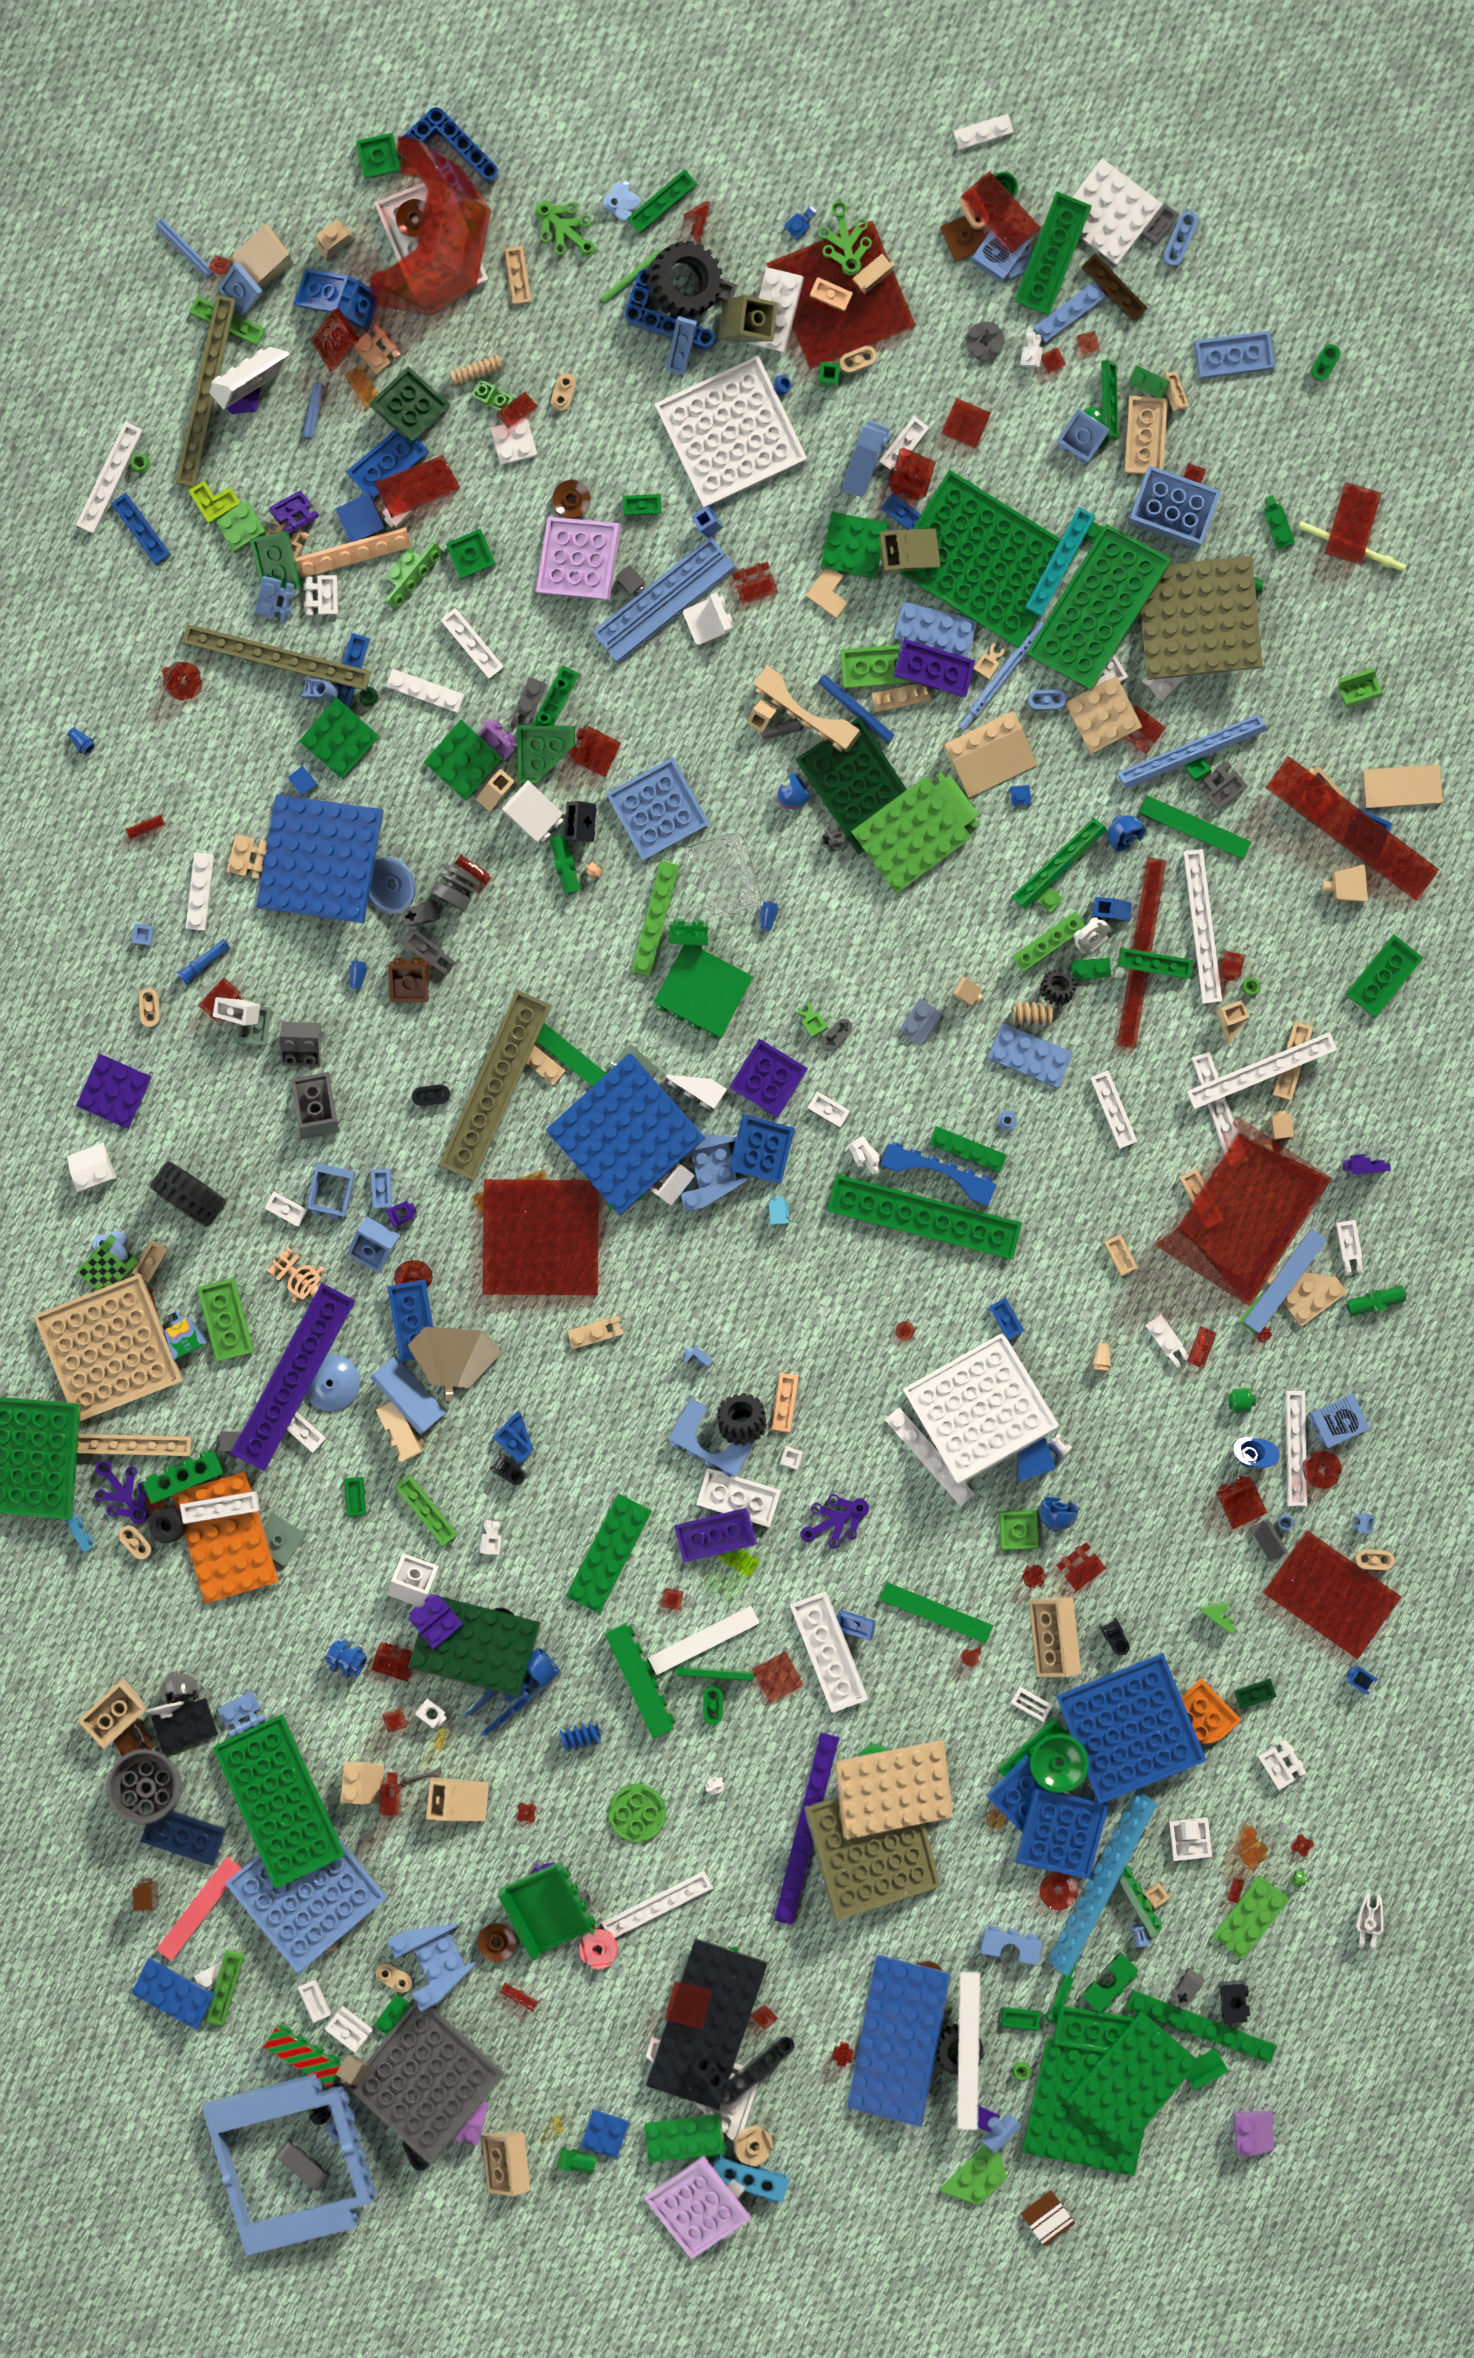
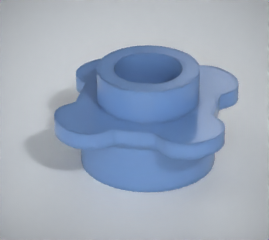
(331, 2130)

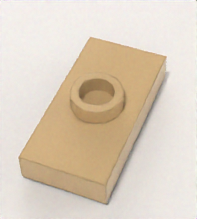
(1175, 392)
(1120, 1255)

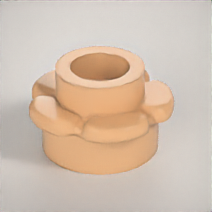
(593, 870)

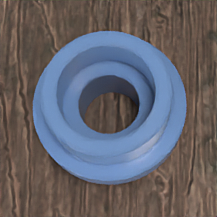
(1002, 1124)

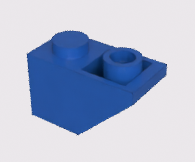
(1111, 909)

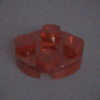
(172, 681)
(1332, 1471)

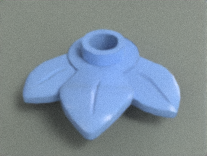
(624, 201)
(117, 1248)

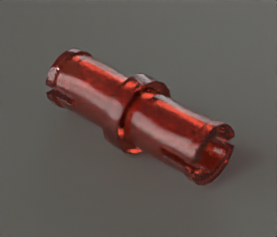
(145, 826)
(474, 869)
(519, 1997)

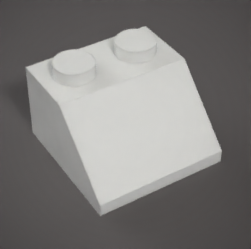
(91, 1168)
(673, 1184)
(412, 1580)

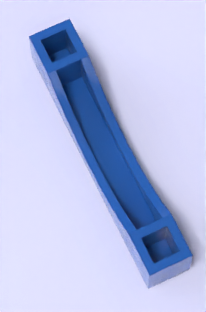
(976, 1188)

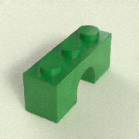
(1101, 1996)

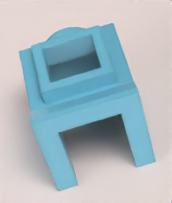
(778, 1211)

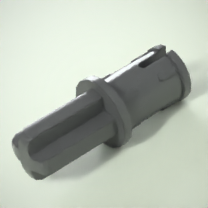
(781, 729)

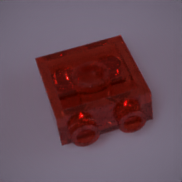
(911, 474)
(594, 750)
(1240, 1501)

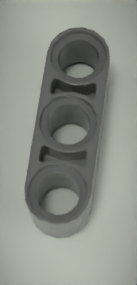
(300, 2164)

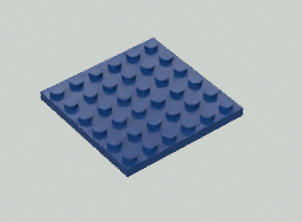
(320, 858)
(625, 1134)
(1131, 1727)

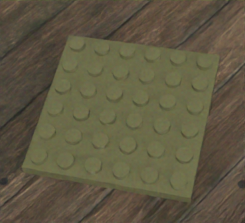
(1202, 620)
(871, 1867)

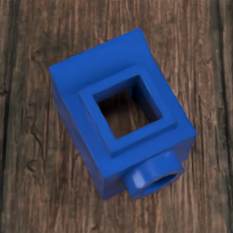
(1365, 1684)

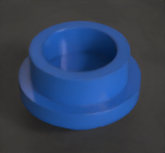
(781, 384)

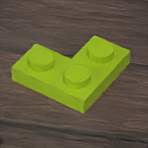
(212, 506)

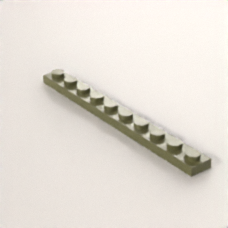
(203, 400)
(276, 657)

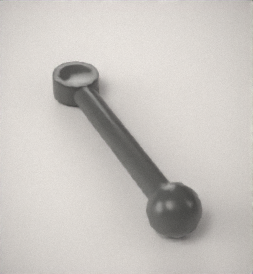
(437, 1772)

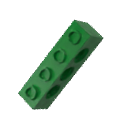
(156, 1492)

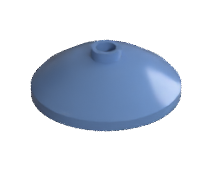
(384, 893)
(345, 1384)

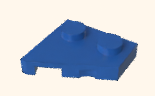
(515, 1438)

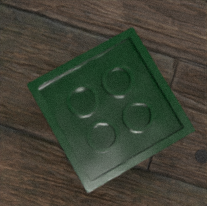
(409, 405)

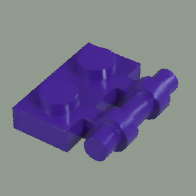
(291, 507)

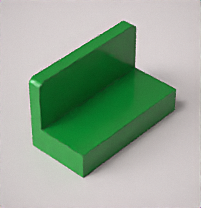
(1208, 2069)

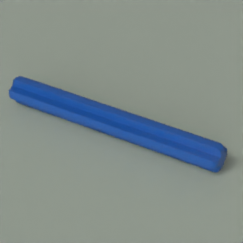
(858, 710)

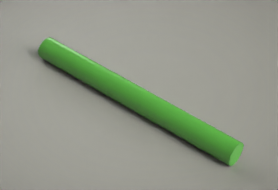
(628, 279)

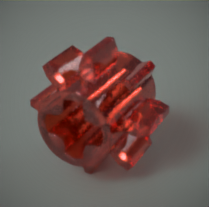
(1034, 1576)
(842, 2054)

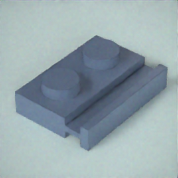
(920, 1021)

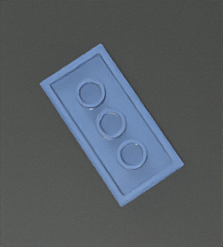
(1234, 354)
(407, 1394)

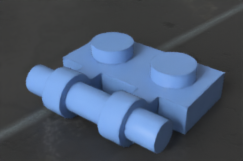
(269, 596)
(238, 1709)

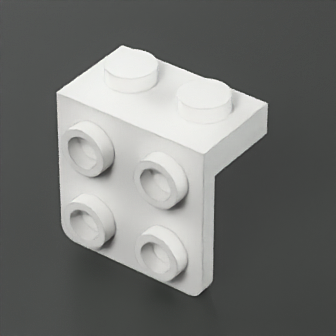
(708, 619)

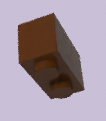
(145, 1895)

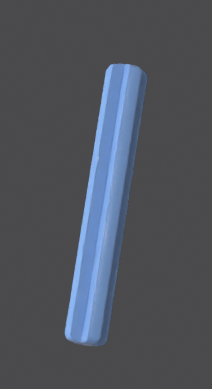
(184, 248)

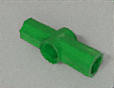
(564, 864)
(1376, 1300)

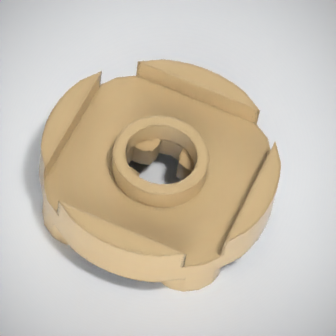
(745, 2138)

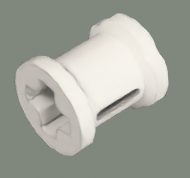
(1059, 1446)

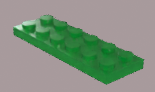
(1052, 253)
(608, 1553)

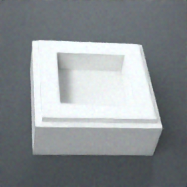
(791, 1458)

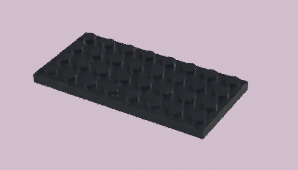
(734, 1987)

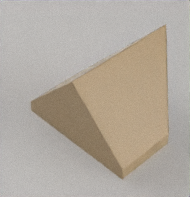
(1231, 1018)

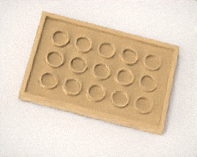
(893, 1789)

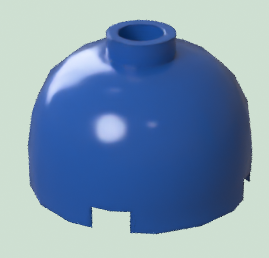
(1124, 831)
(1056, 1514)

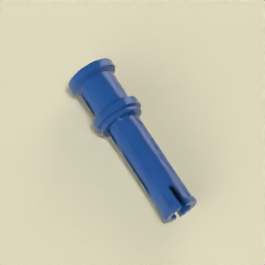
(195, 967)

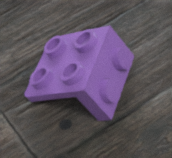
(501, 741)

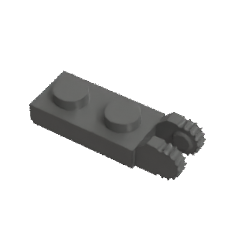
(529, 701)
(427, 950)

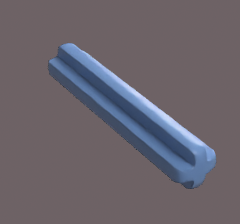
(313, 410)

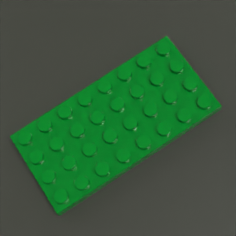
(1099, 607)
(279, 1801)

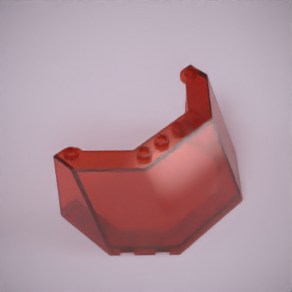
(448, 240)

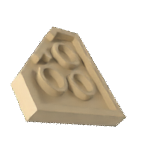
(1311, 1295)

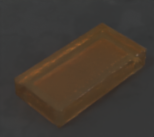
(361, 385)

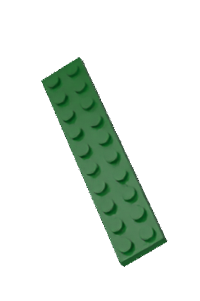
(924, 1216)

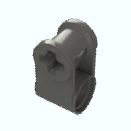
(424, 913)
(1189, 1986)

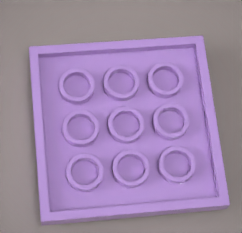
(578, 558)
(697, 2207)

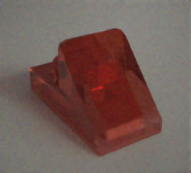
(699, 215)

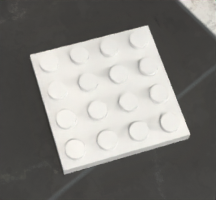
(1117, 211)

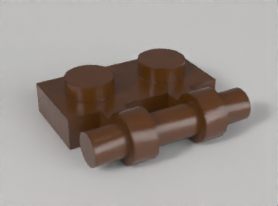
(126, 1741)

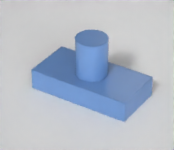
(1000, 2132)

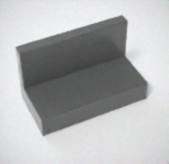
(1268, 1539)

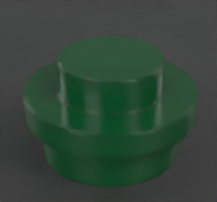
(368, 697)

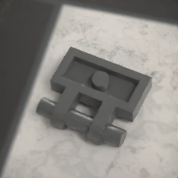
(1226, 790)

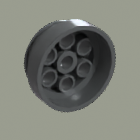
(119, 1789)

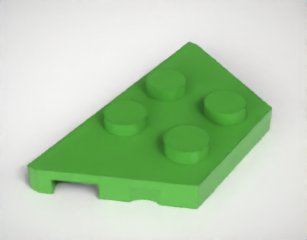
(977, 2177)

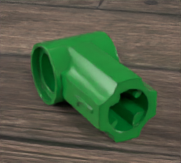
(572, 2160)

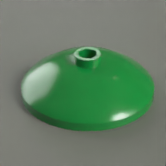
(1067, 1774)

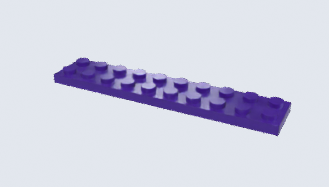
(292, 1376)

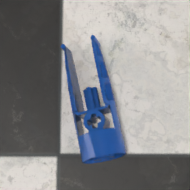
(541, 1670)

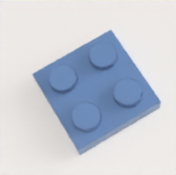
(240, 286)

